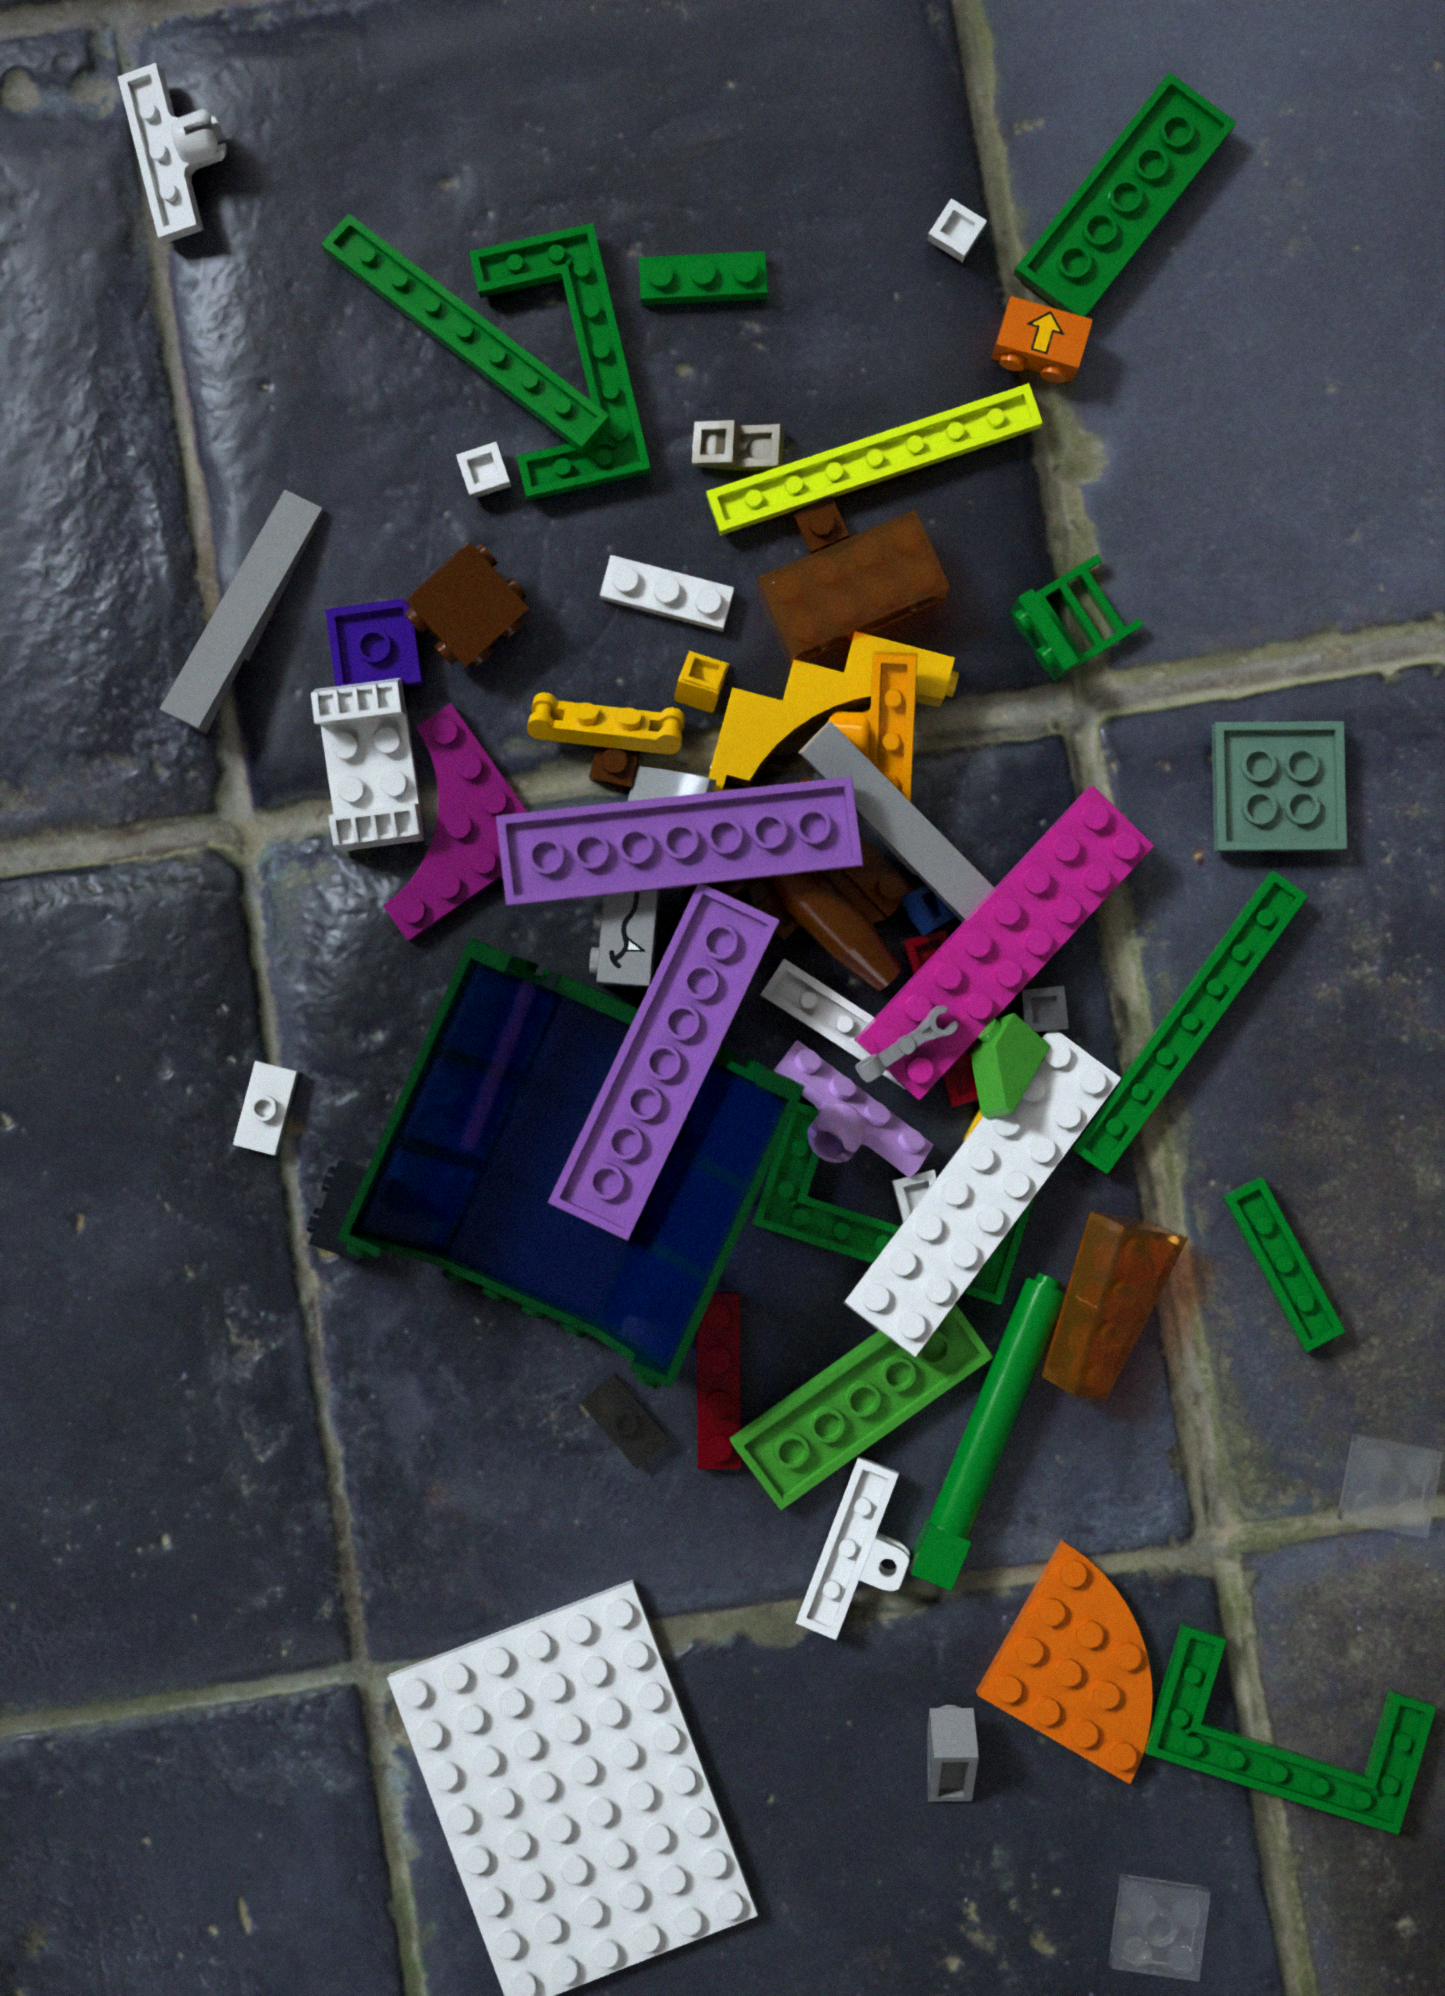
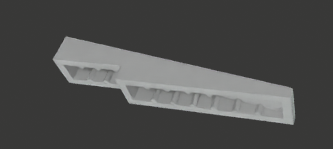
(242, 613)
(899, 823)

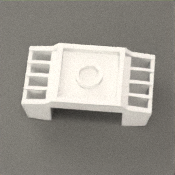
(369, 764)

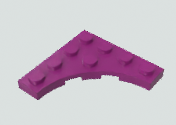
(465, 841)

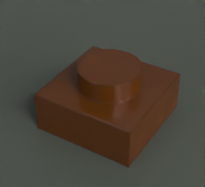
(820, 525)
(614, 766)

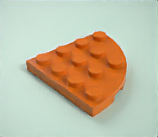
(1077, 1666)

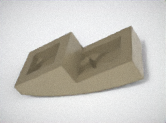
(737, 447)

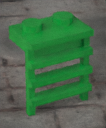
(1048, 635)

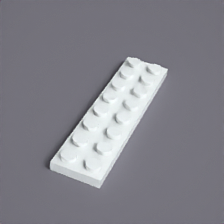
(980, 1197)

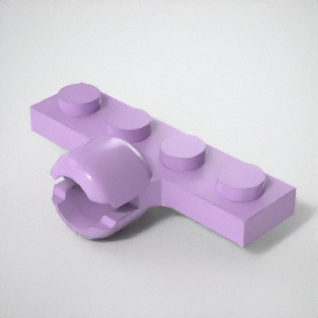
(850, 1115)

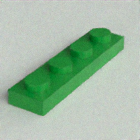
(1283, 1264)

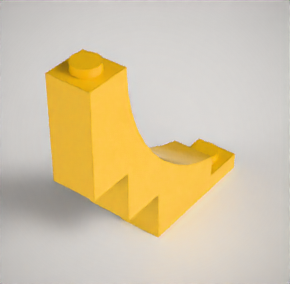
(761, 725)

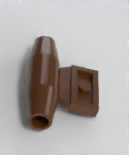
(841, 910)

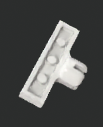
(169, 150)

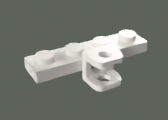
(854, 1550)

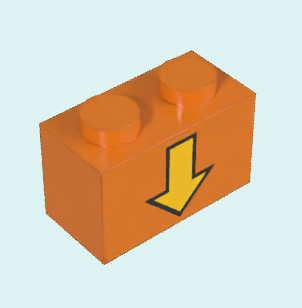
(1041, 340)

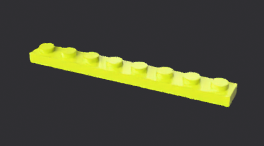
(874, 459)

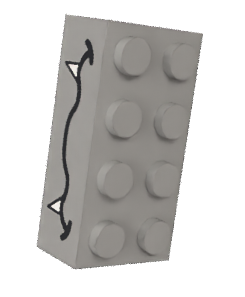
(626, 940)

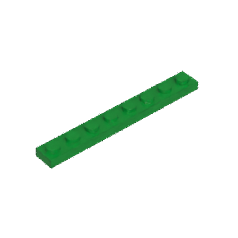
(466, 333)
(1189, 1022)

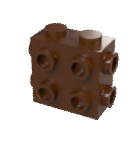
(467, 606)

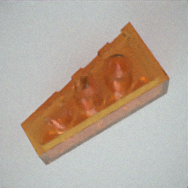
(1109, 1300)

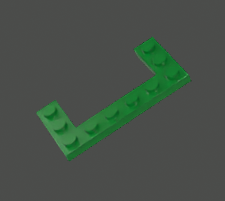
(576, 260)
(791, 1212)
(1371, 1797)

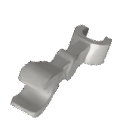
(876, 1064)

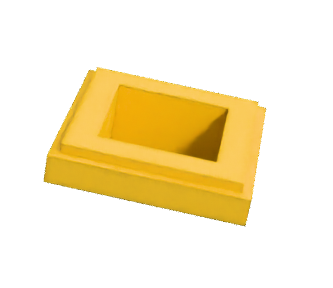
(701, 682)

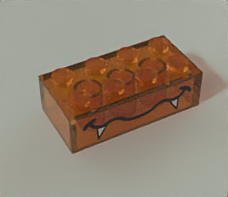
(852, 587)

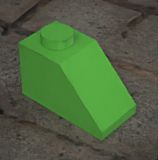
(1005, 1063)

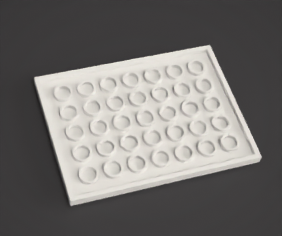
(572, 1794)

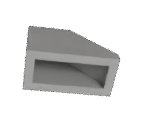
(951, 1754)

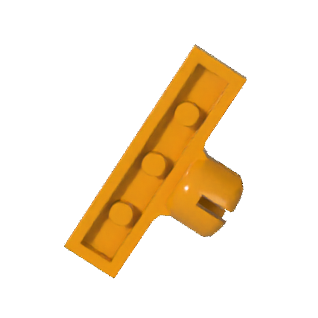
(888, 728)

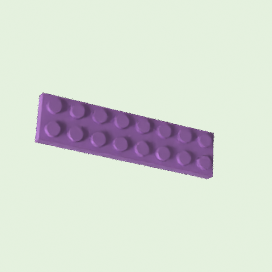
(678, 841)
(663, 1060)

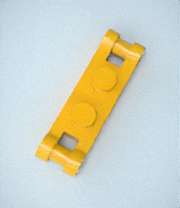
(606, 725)

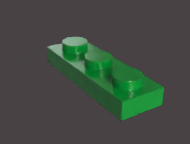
(703, 278)

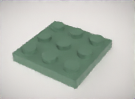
(1279, 786)

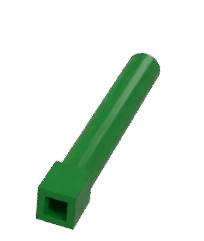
(946, 1533)

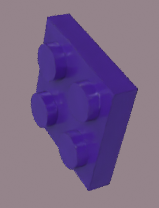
(373, 644)

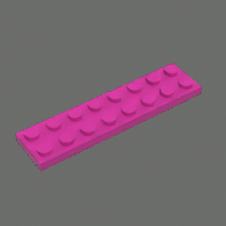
(1009, 937)

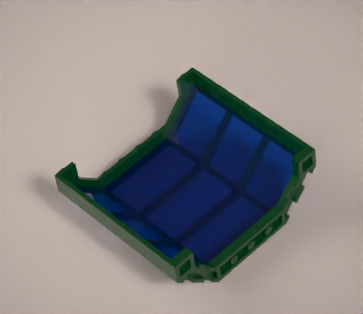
(491, 1129)

